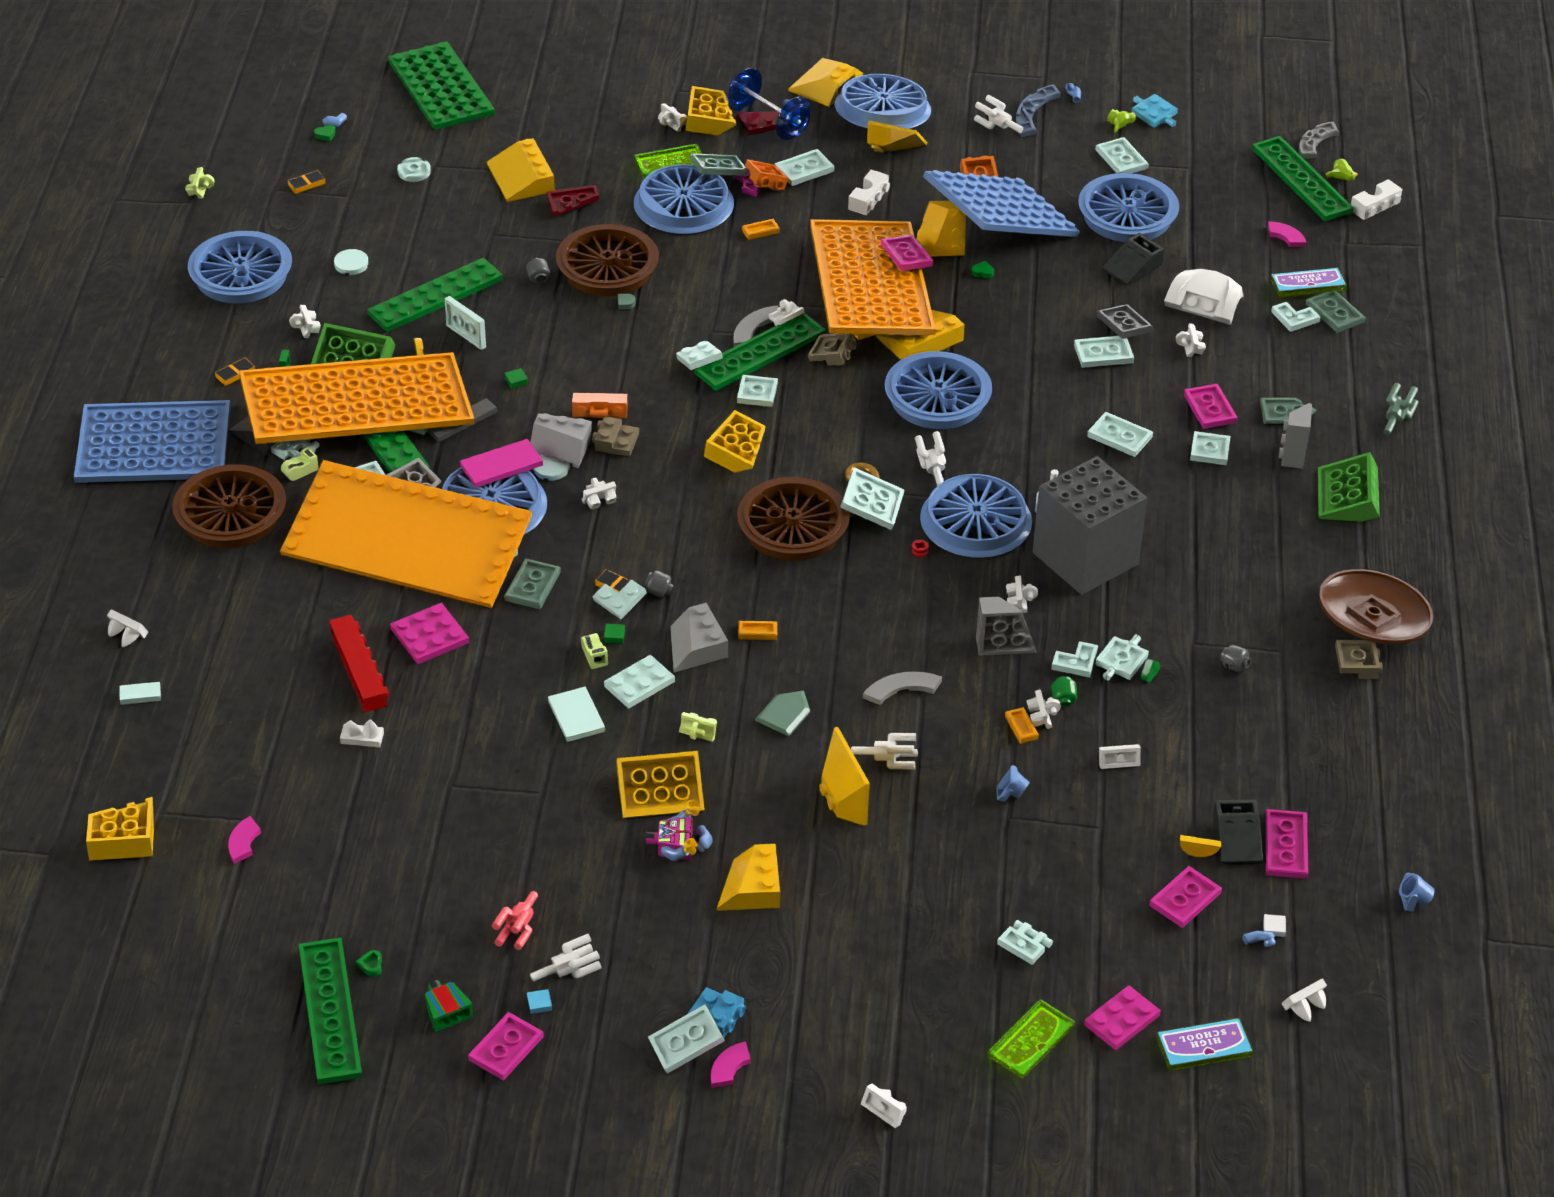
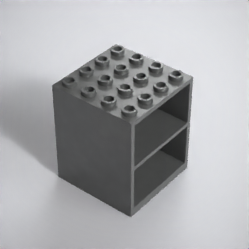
(1089, 525)

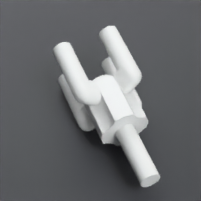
(996, 115)
(932, 459)
(889, 751)
(570, 960)

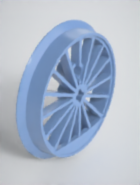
(901, 106)
(651, 208)
(1130, 208)
(240, 270)
(946, 393)
(505, 493)
(983, 514)

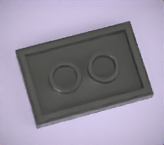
(1124, 321)

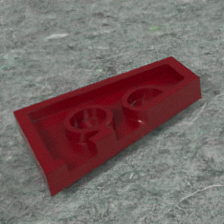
(758, 121)
(570, 199)

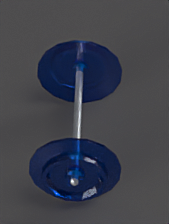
(792, 117)

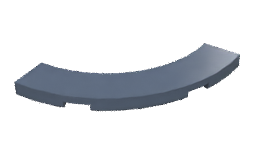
(1031, 104)

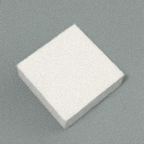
(1275, 924)

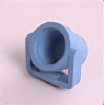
(1011, 784)
(1415, 890)

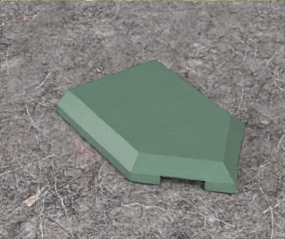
(1278, 409)
(785, 712)

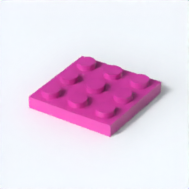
(429, 633)

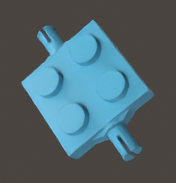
(1154, 110)

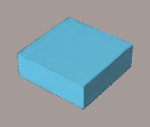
(539, 1001)

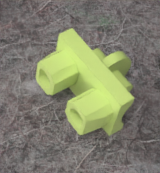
(199, 183)
(697, 726)

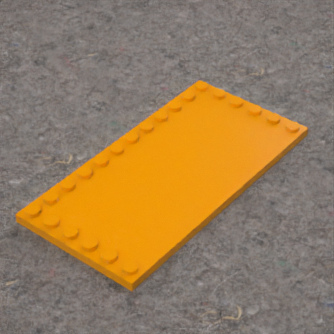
(863, 284)
(355, 397)
(407, 533)

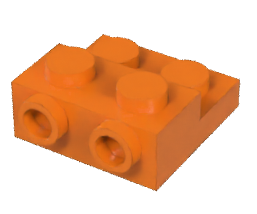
(979, 165)
(766, 175)

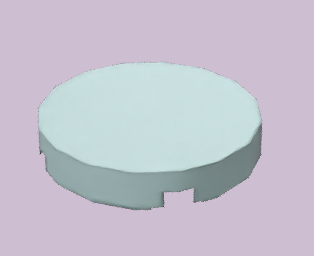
(413, 169)
(351, 261)
(552, 468)

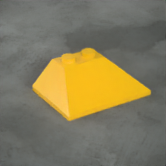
(823, 81)
(892, 138)
(845, 782)

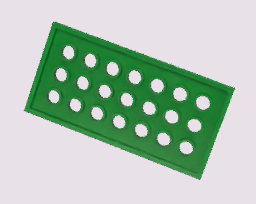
(443, 79)

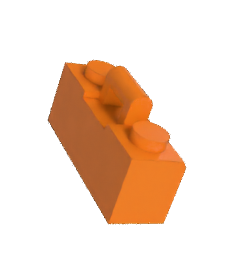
(599, 405)

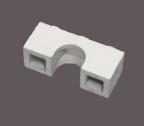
(874, 187)
(1386, 195)

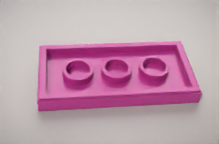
(501, 463)
(1286, 843)

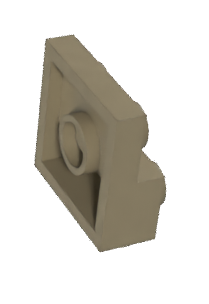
(832, 348)
(615, 437)
(1359, 658)

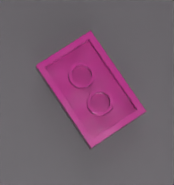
(906, 252)
(1210, 406)
(1185, 896)
(1122, 1017)
(505, 1046)

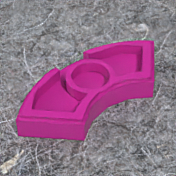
(748, 185)
(1287, 234)
(241, 839)
(728, 1063)

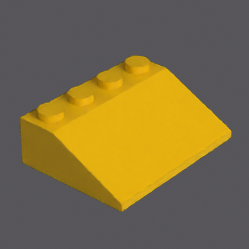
(522, 171)
(948, 332)
(659, 783)

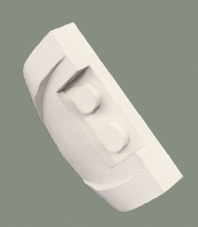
(1205, 294)

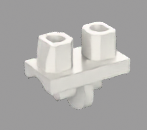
(672, 118)
(785, 312)
(305, 321)
(1191, 341)
(597, 491)
(1020, 593)
(1047, 707)

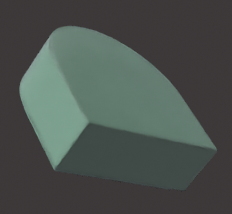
(626, 301)

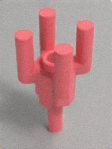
(516, 921)

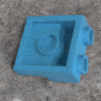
(723, 1007)

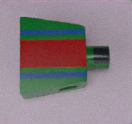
(446, 1005)

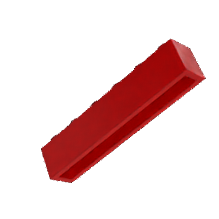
(358, 663)

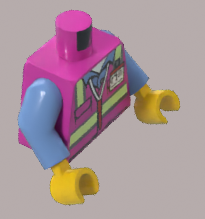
(675, 835)

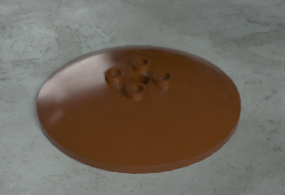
(1375, 606)

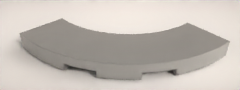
(1313, 137)
(748, 325)
(889, 685)

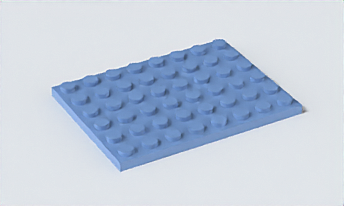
(1001, 203)
(151, 440)

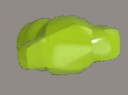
(1120, 119)
(1341, 171)

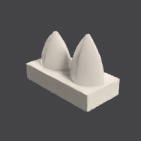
(132, 628)
(360, 735)
(1119, 756)
(1299, 1002)
(883, 1105)

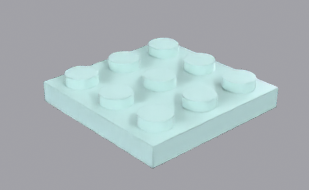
(872, 498)

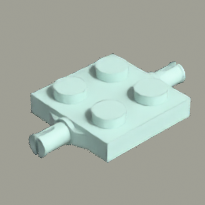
(1122, 657)

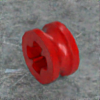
(920, 548)

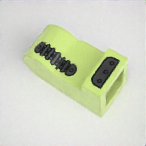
(300, 465)
(593, 648)

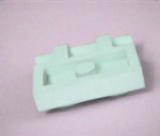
(290, 448)
(1023, 946)

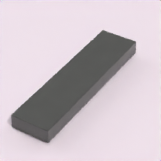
(480, 411)

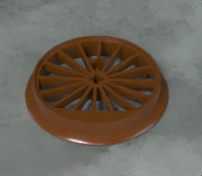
(610, 261)
(229, 507)
(792, 520)

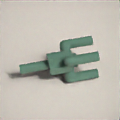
(1399, 408)

